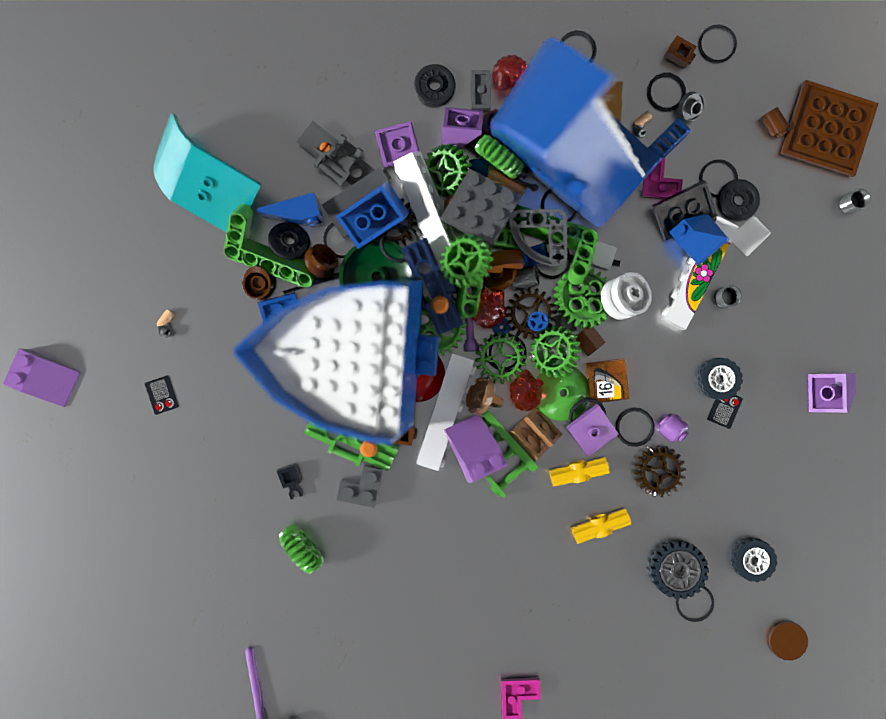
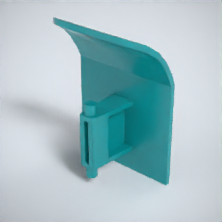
(199, 178)

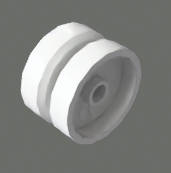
(626, 296)

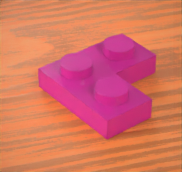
(659, 187)
(516, 690)

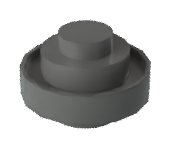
(691, 106)

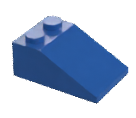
(299, 210)
(372, 214)

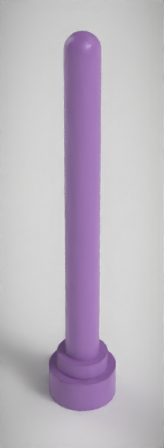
(471, 343)
(254, 683)

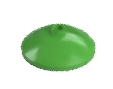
(557, 406)

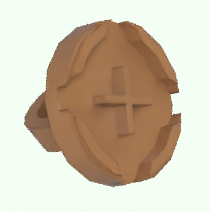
(482, 396)

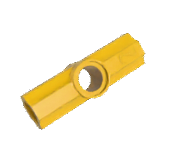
(579, 471)
(601, 525)

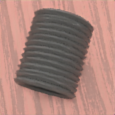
(862, 197)
(526, 278)
(736, 296)

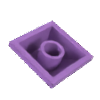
(461, 126)
(831, 392)

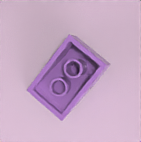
(41, 377)
(475, 448)

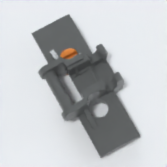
(342, 152)

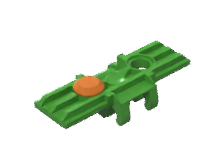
(373, 453)

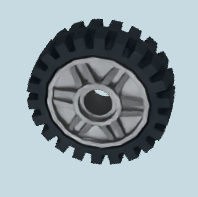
(689, 579)

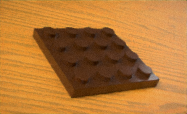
(829, 128)

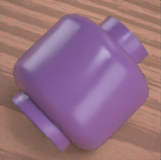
(674, 428)

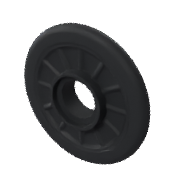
(428, 74)
(747, 191)
(284, 250)

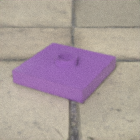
(396, 142)
(592, 430)

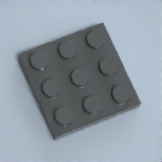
(480, 207)

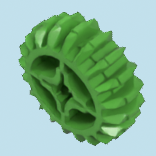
(449, 155)
(499, 156)
(453, 263)
(500, 341)
(545, 364)
(301, 548)

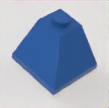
(699, 237)

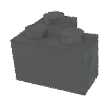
(362, 492)

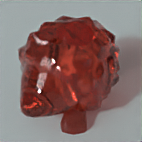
(508, 71)
(490, 309)
(526, 391)

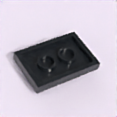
(685, 204)

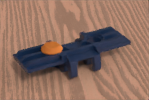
(442, 307)

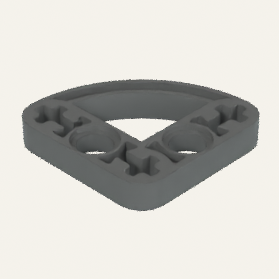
(552, 227)

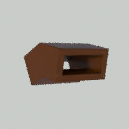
(589, 340)

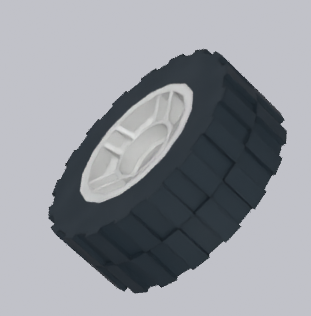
(730, 376)
(762, 566)

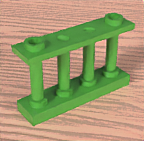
(513, 449)

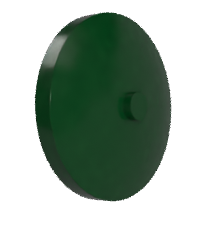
(371, 265)

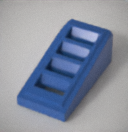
(681, 126)

